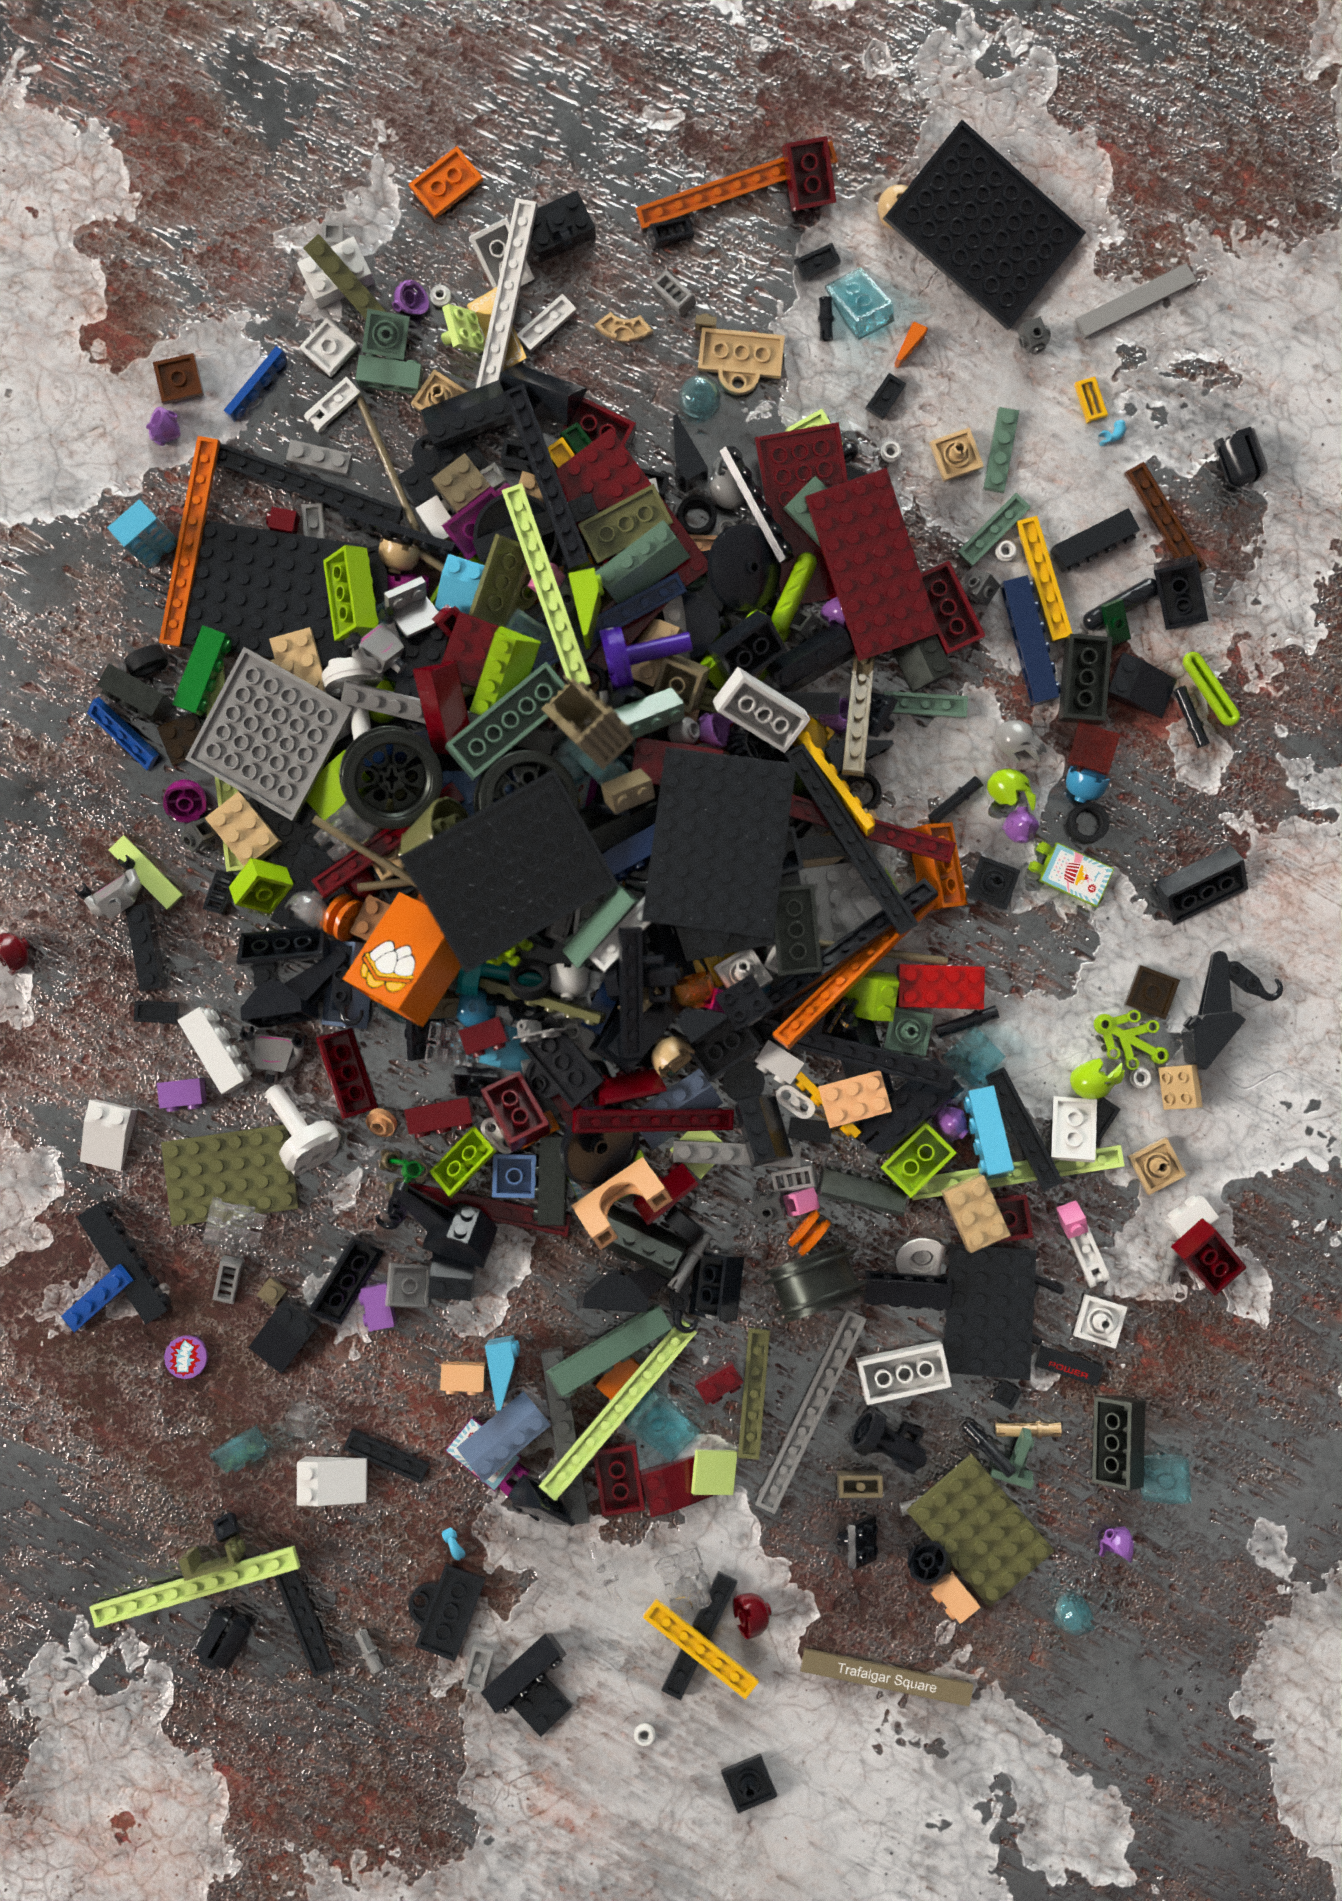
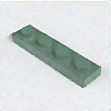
(1001, 450)
(993, 530)
(929, 704)

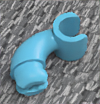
(1118, 433)
(449, 1536)

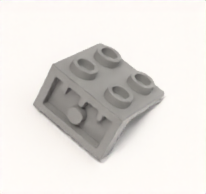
(411, 607)

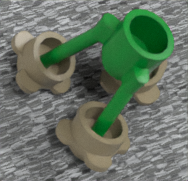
(410, 1170)

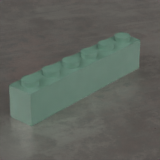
(609, 1350)

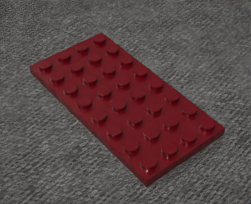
(786, 466)
(612, 476)
(872, 564)

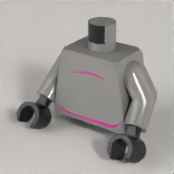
(379, 647)
(116, 895)
(273, 1052)

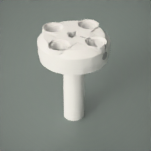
(348, 669)
(308, 1144)

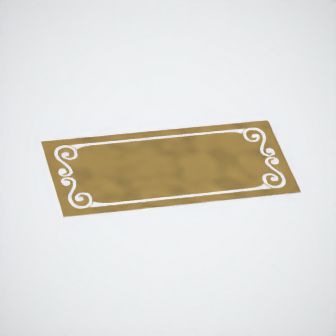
(483, 309)

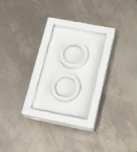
(1074, 1129)

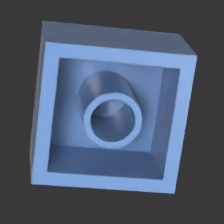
(514, 1175)

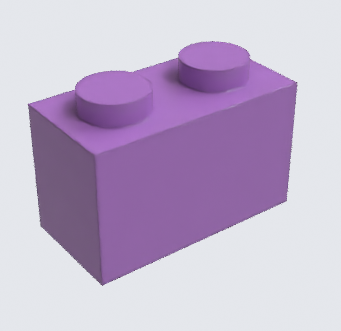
(182, 1093)
(376, 1315)

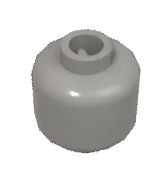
(684, 731)

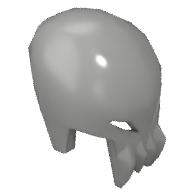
(724, 488)
(1012, 737)

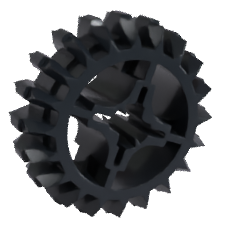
(746, 744)

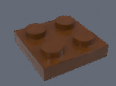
(178, 378)

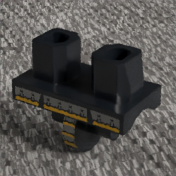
(844, 1016)

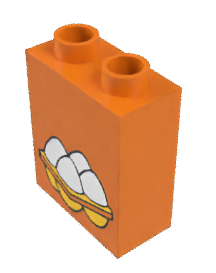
(405, 961)

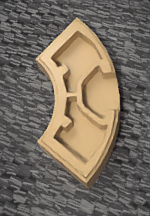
(624, 329)

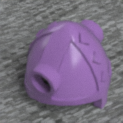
(408, 300)
(163, 426)
(832, 613)
(836, 722)
(714, 729)
(1020, 825)
(950, 1123)
(1119, 1542)

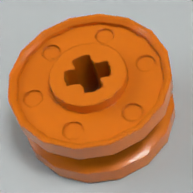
(341, 916)
(809, 1232)

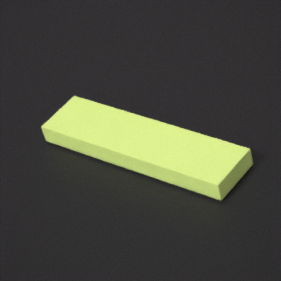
(148, 873)

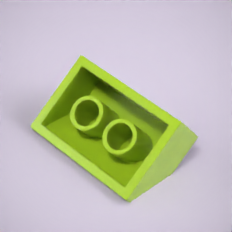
(463, 1161)

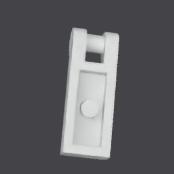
(332, 404)
(1089, 1258)

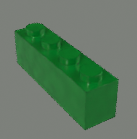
(202, 671)

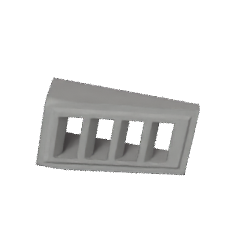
(682, 303)
(793, 1171)
(231, 1266)

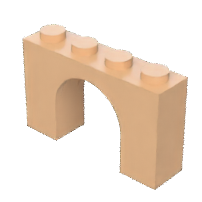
(634, 1179)

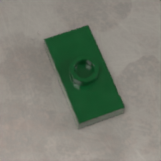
(575, 438)
(1116, 621)

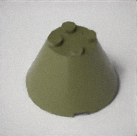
(438, 817)

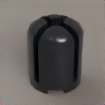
(1241, 458)
(231, 1643)

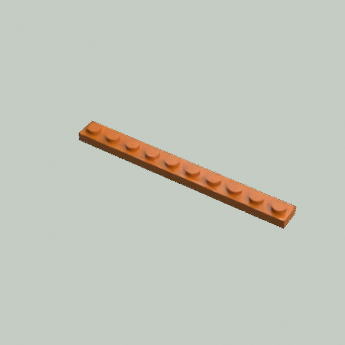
(716, 191)
(189, 540)
(838, 985)

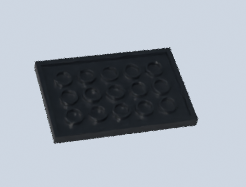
(990, 1311)

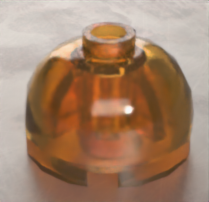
(694, 990)

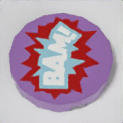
(186, 1357)

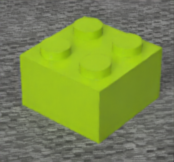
(261, 886)

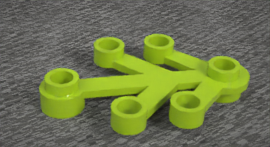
(1128, 1038)

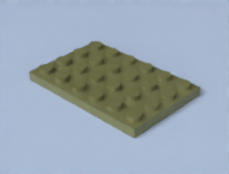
(231, 1166)
(980, 1530)

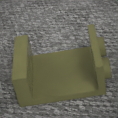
(192, 1565)

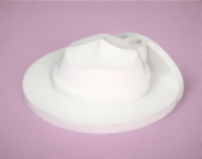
(920, 1257)

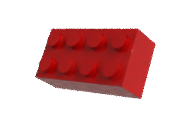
(940, 986)

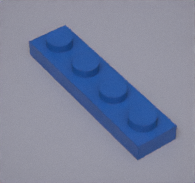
(259, 379)
(122, 733)
(97, 1298)

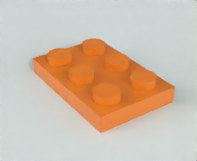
(446, 182)

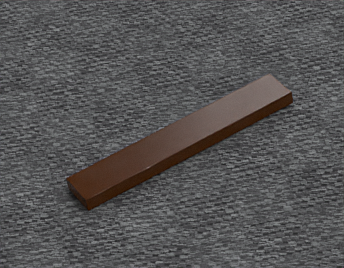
(1162, 513)

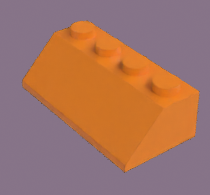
(942, 876)

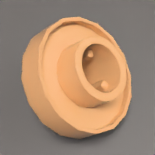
(381, 1122)

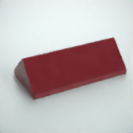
(441, 703)
(346, 1073)

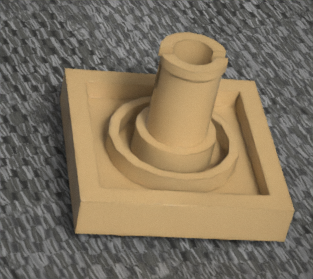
(435, 390)
(956, 454)
(1180, 1087)
(1156, 1166)

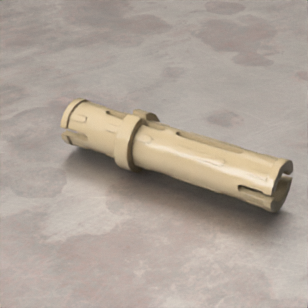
(1037, 1429)

